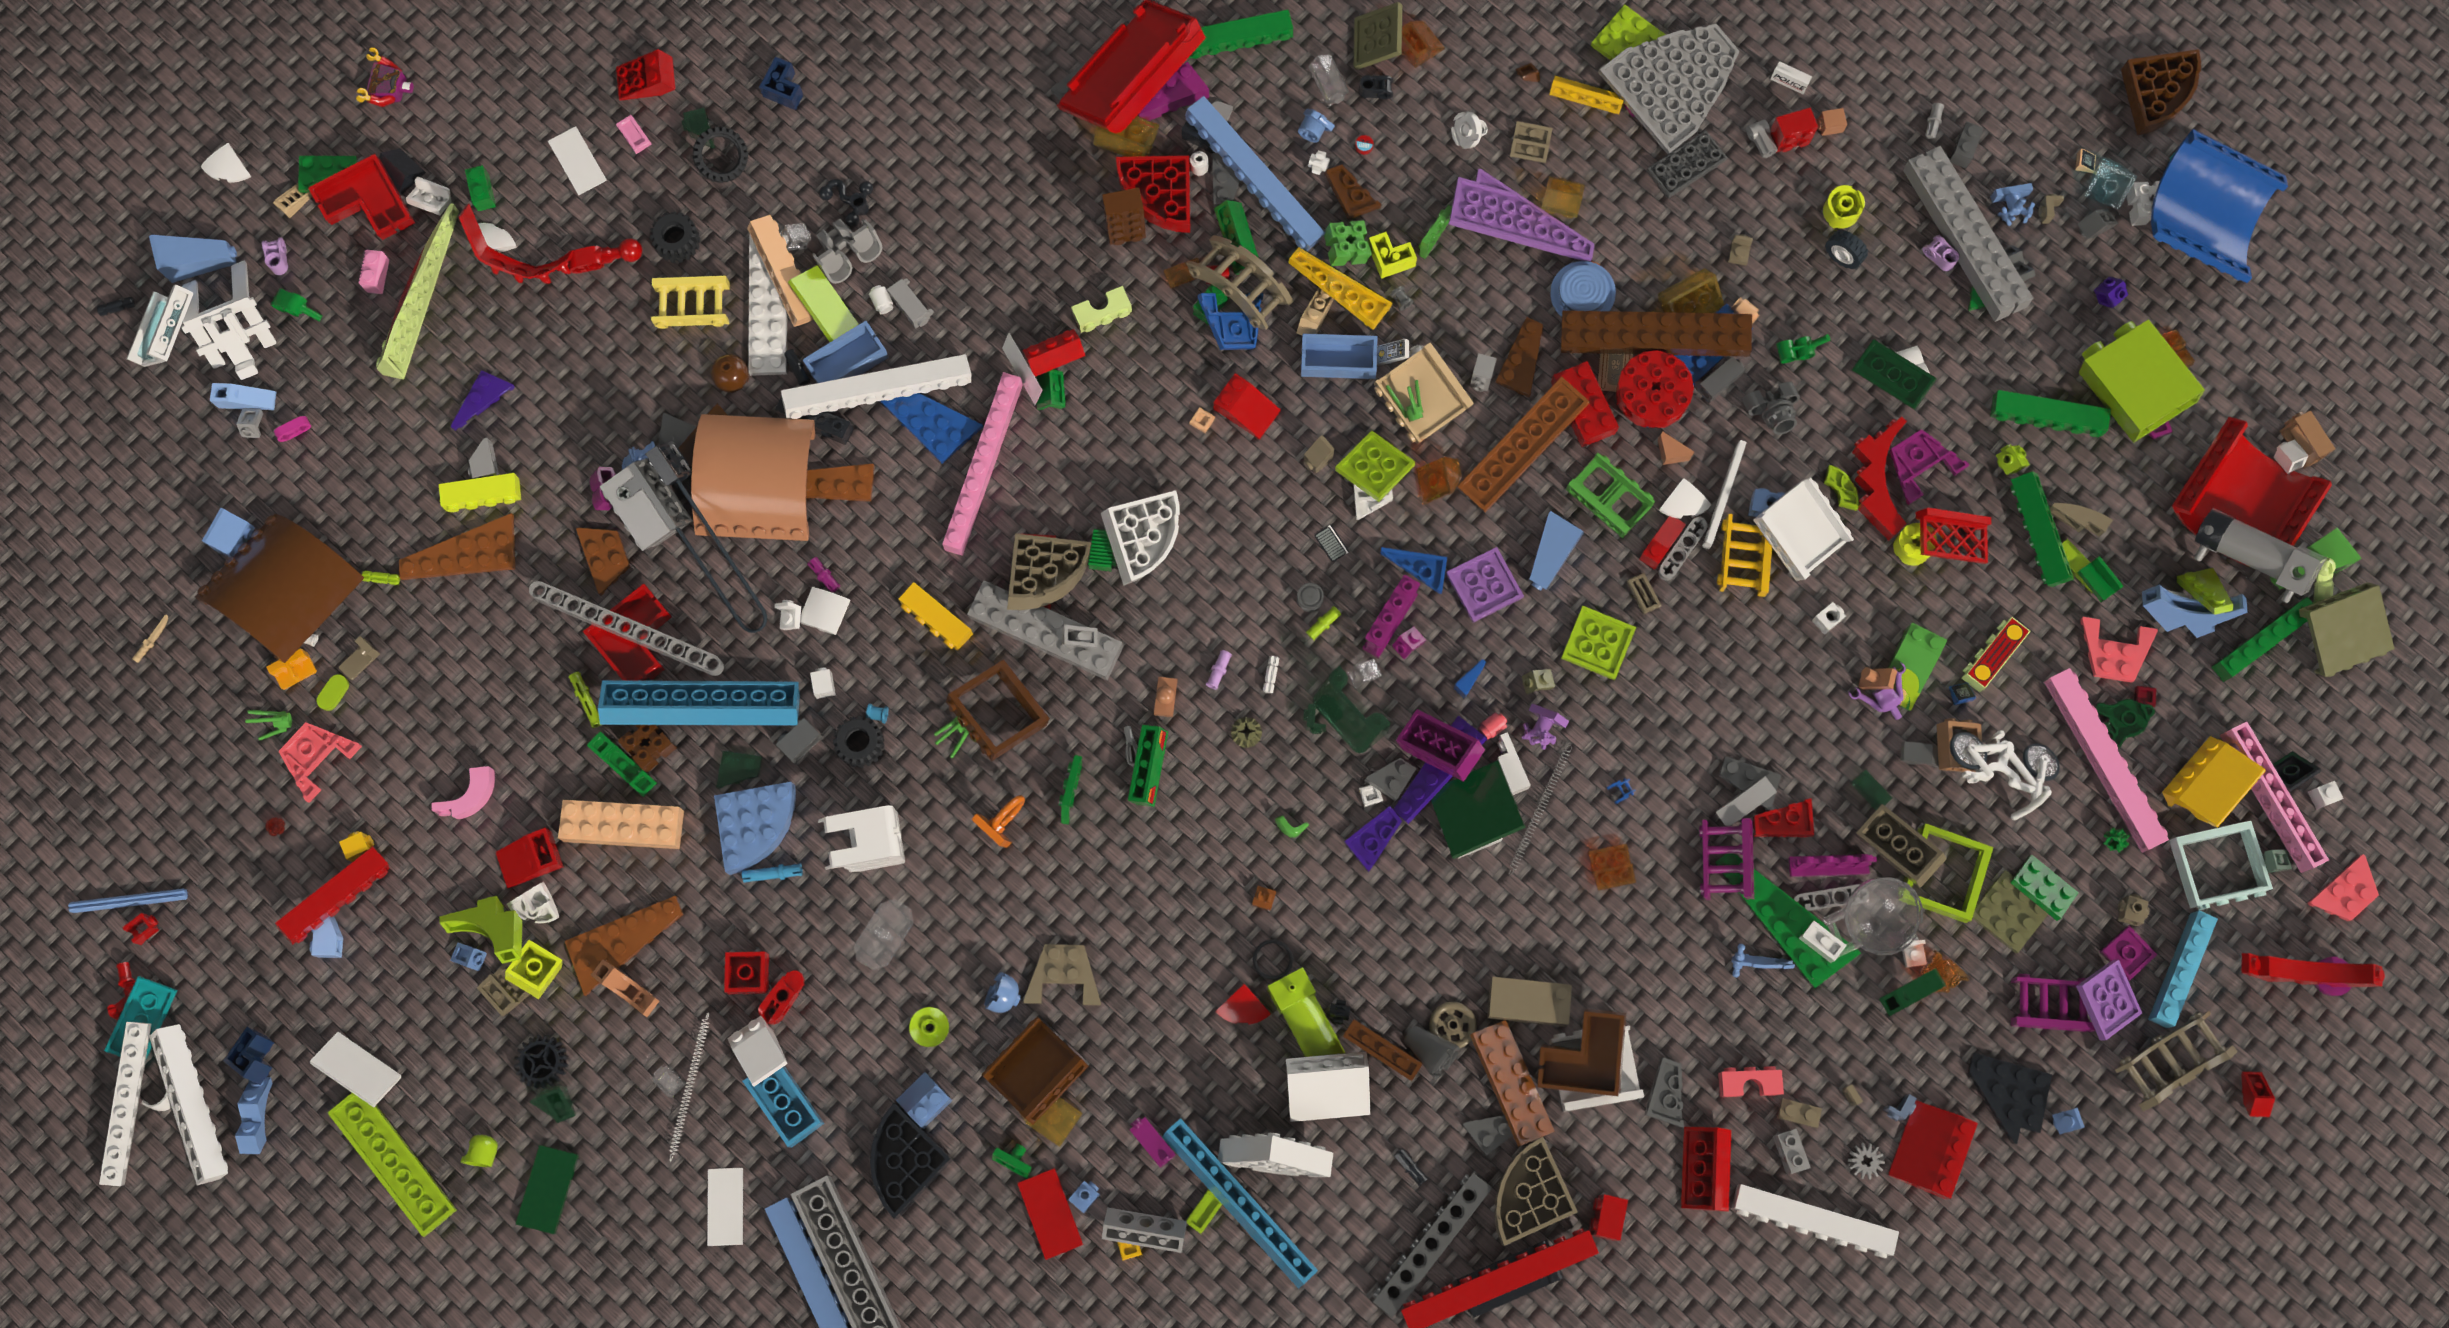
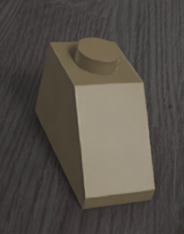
(1318, 455)

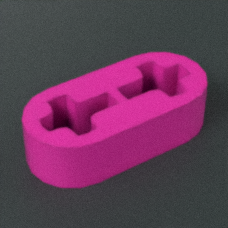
(292, 428)

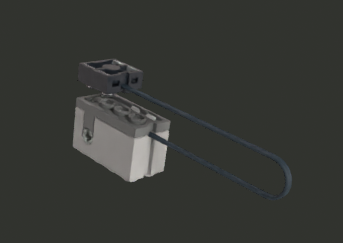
(654, 512)

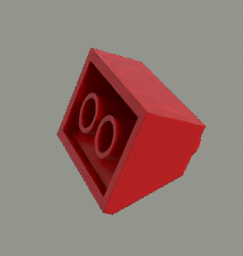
(1053, 352)

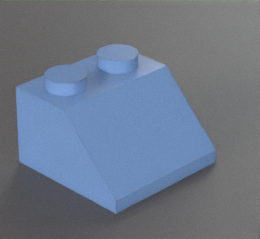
(228, 533)
(924, 1100)

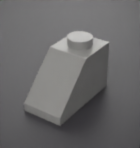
(483, 461)

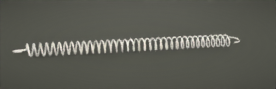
(689, 1086)

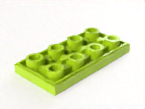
(823, 303)

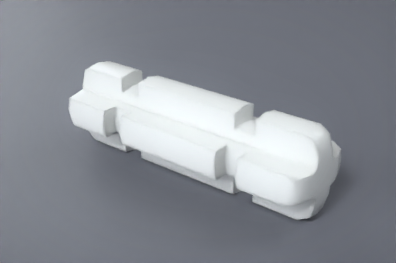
(1271, 674)

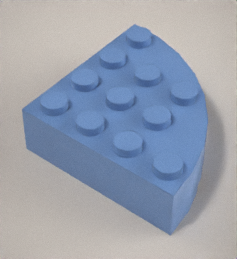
(753, 823)

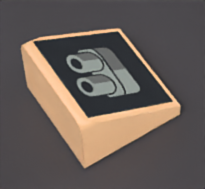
(2085, 161)

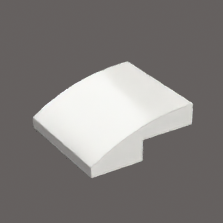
(824, 610)

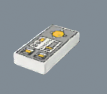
(1392, 352)

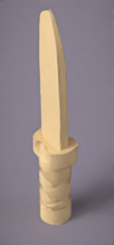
(149, 643)

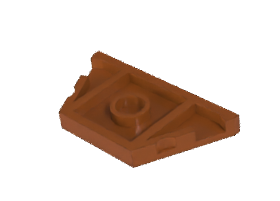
(604, 556)

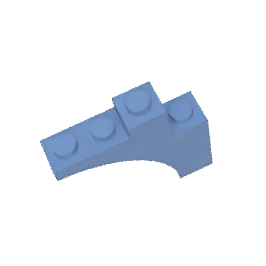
(2176, 611)

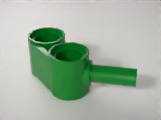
(293, 304)
(1801, 350)

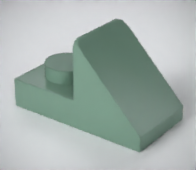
(2276, 860)

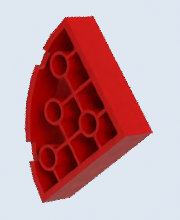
(1162, 186)

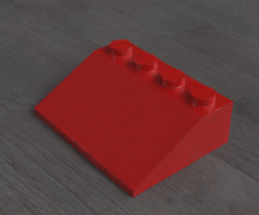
(1933, 1149)

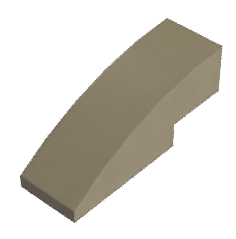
(2081, 517)

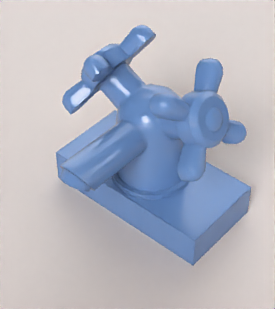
(2015, 200)

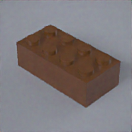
(1124, 216)

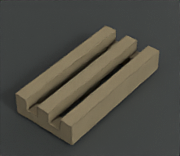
(1637, 597)

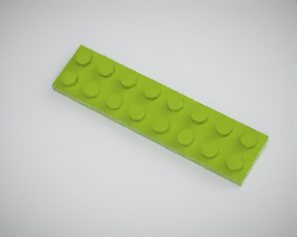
(393, 1163)

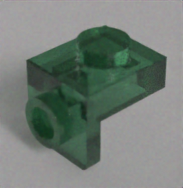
(1309, 716)

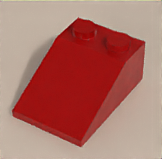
(1246, 406)

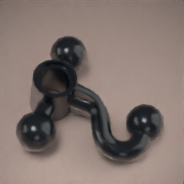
(865, 189)

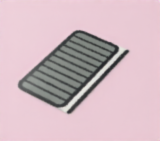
(1331, 543)

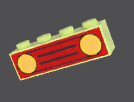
(1995, 655)

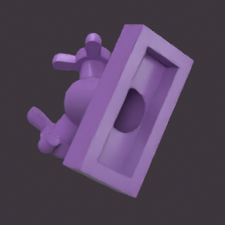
(1543, 725)

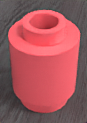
(1493, 725)

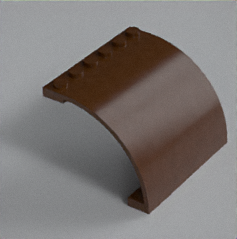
(280, 585)

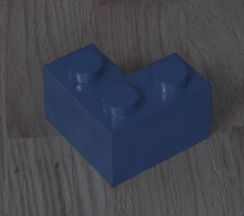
(778, 84)
(248, 1055)

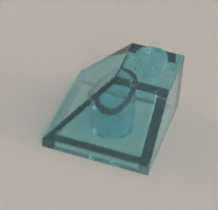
(2110, 183)

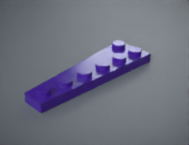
(1429, 780)

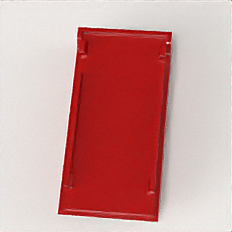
(1132, 66)

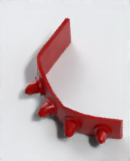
(502, 262)

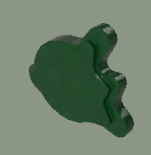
(2125, 719)

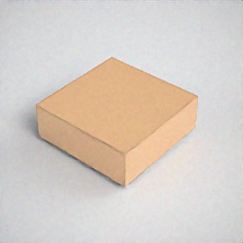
(1202, 420)

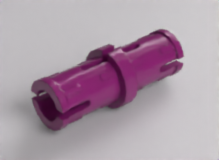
(823, 575)

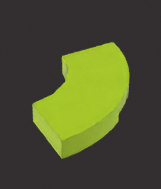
(1843, 487)

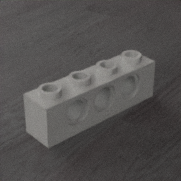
(1144, 1230)

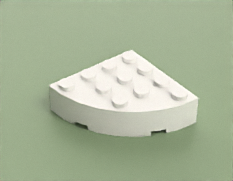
(1142, 533)
(1275, 1155)

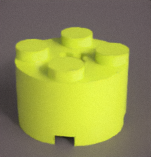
(1843, 207)
(1906, 549)

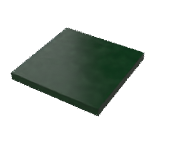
(1477, 810)

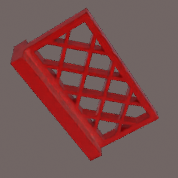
(1951, 520)

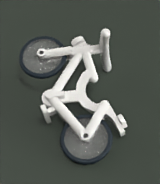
(2038, 759)

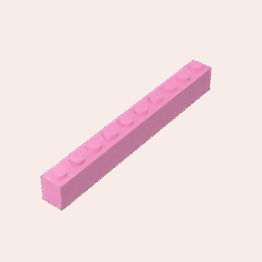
(982, 464)
(2106, 760)

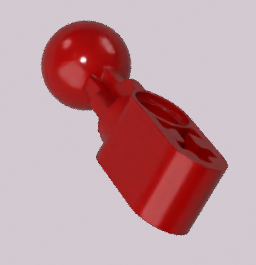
(595, 257)

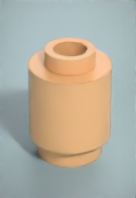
(1743, 306)

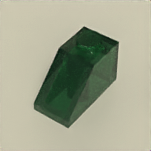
(696, 123)

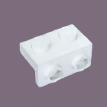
(429, 196)

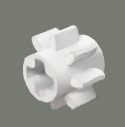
(1318, 162)

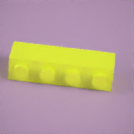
(480, 492)

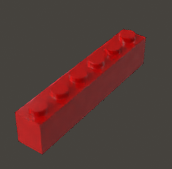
(332, 896)

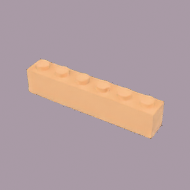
(779, 266)

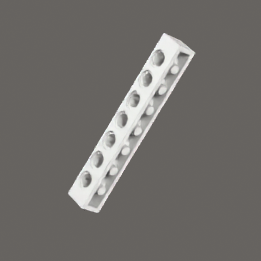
(125, 1104)

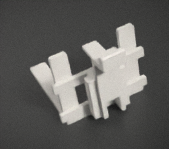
(236, 336)

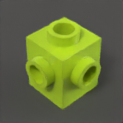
(2012, 459)

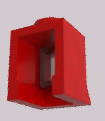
(142, 928)

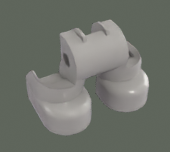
(835, 263)

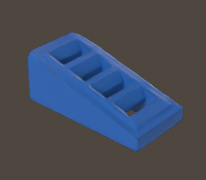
(1465, 684)

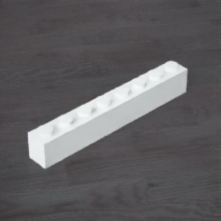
(188, 1104)
(1815, 1220)

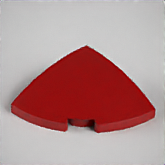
(1243, 1008)

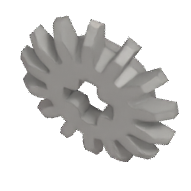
(1858, 1157)

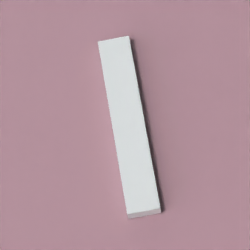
(1724, 494)

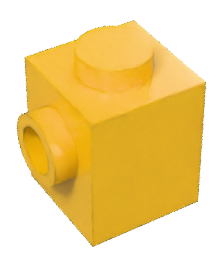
(356, 845)

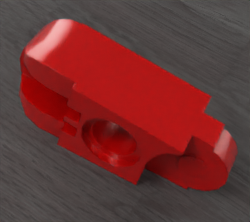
(792, 983)

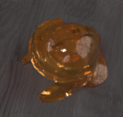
(1948, 970)

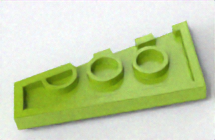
(2207, 589)

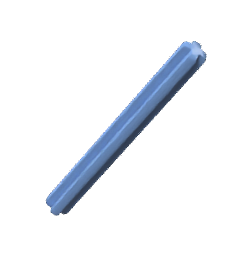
(128, 900)

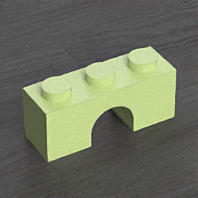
(1088, 317)

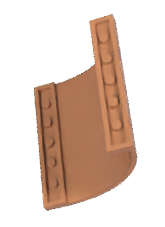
(751, 476)

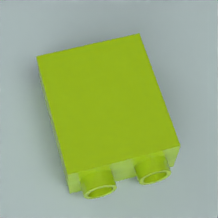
(2140, 379)

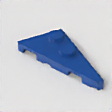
(1424, 567)

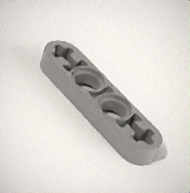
(1682, 548)
(1829, 897)

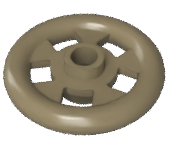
(1450, 1007)

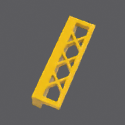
(1586, 95)

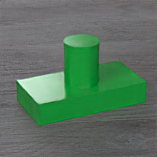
(1013, 1161)

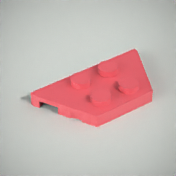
(2348, 892)

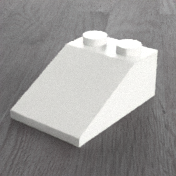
(757, 1050)

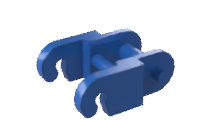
(1618, 784)

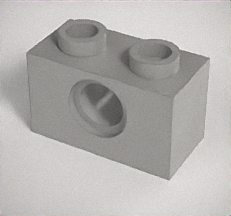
(1482, 372)
(1791, 1151)

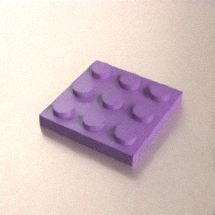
(1484, 584)
(2109, 999)

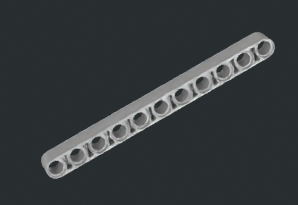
(619, 622)

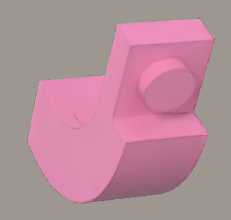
(477, 795)

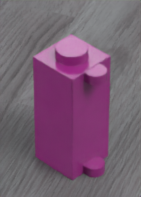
(1152, 1141)

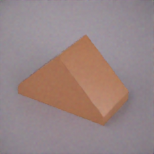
(1672, 450)

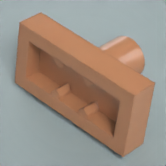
(1877, 678)

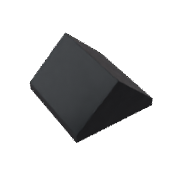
(401, 169)
(2295, 770)

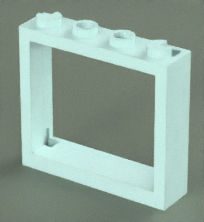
(2254, 854)

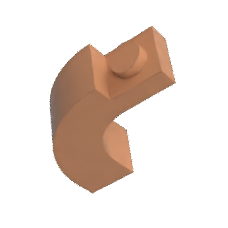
(625, 987)

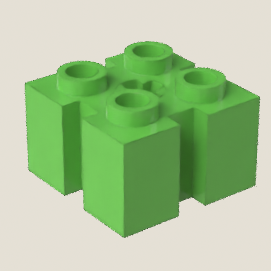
(1347, 243)

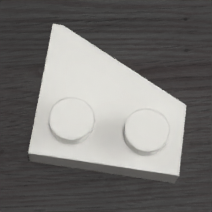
(1366, 504)

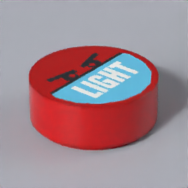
(1364, 144)

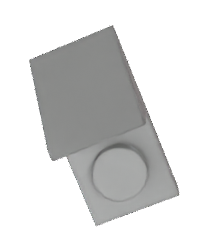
(1079, 636)

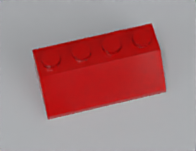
(1706, 1168)

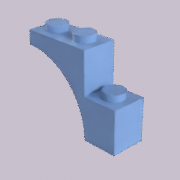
(252, 1108)

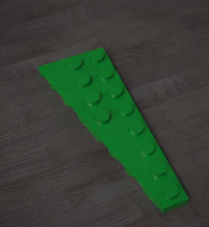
(1786, 923)

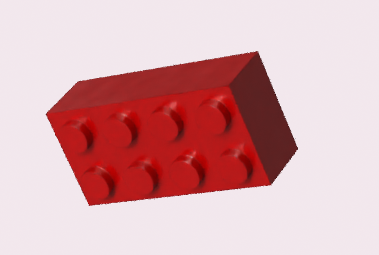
(1597, 419)

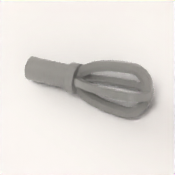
(1130, 741)

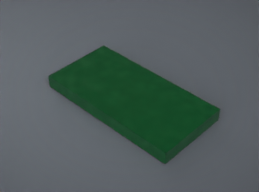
(1894, 374)
(547, 1189)

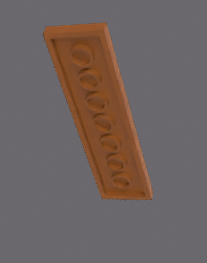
(1523, 444)

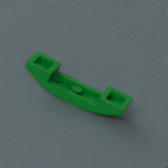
(621, 764)

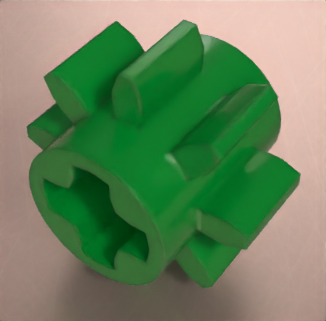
(2116, 839)

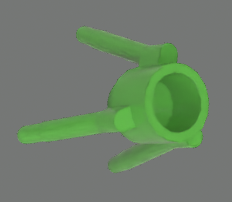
(1413, 411)
(280, 719)
(956, 726)

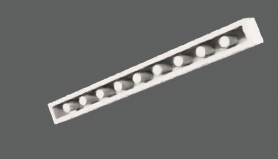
(876, 386)

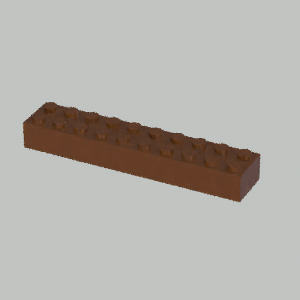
(1652, 331)

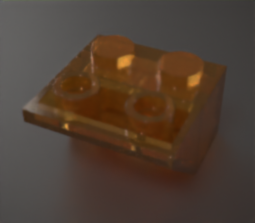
(1419, 42)

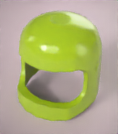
(481, 1151)

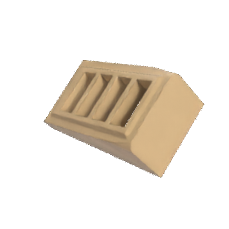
(293, 207)

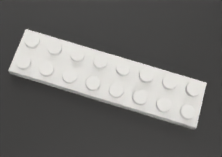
(766, 320)

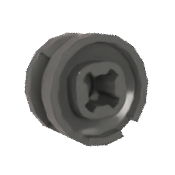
(1310, 597)

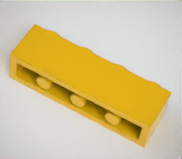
(935, 616)

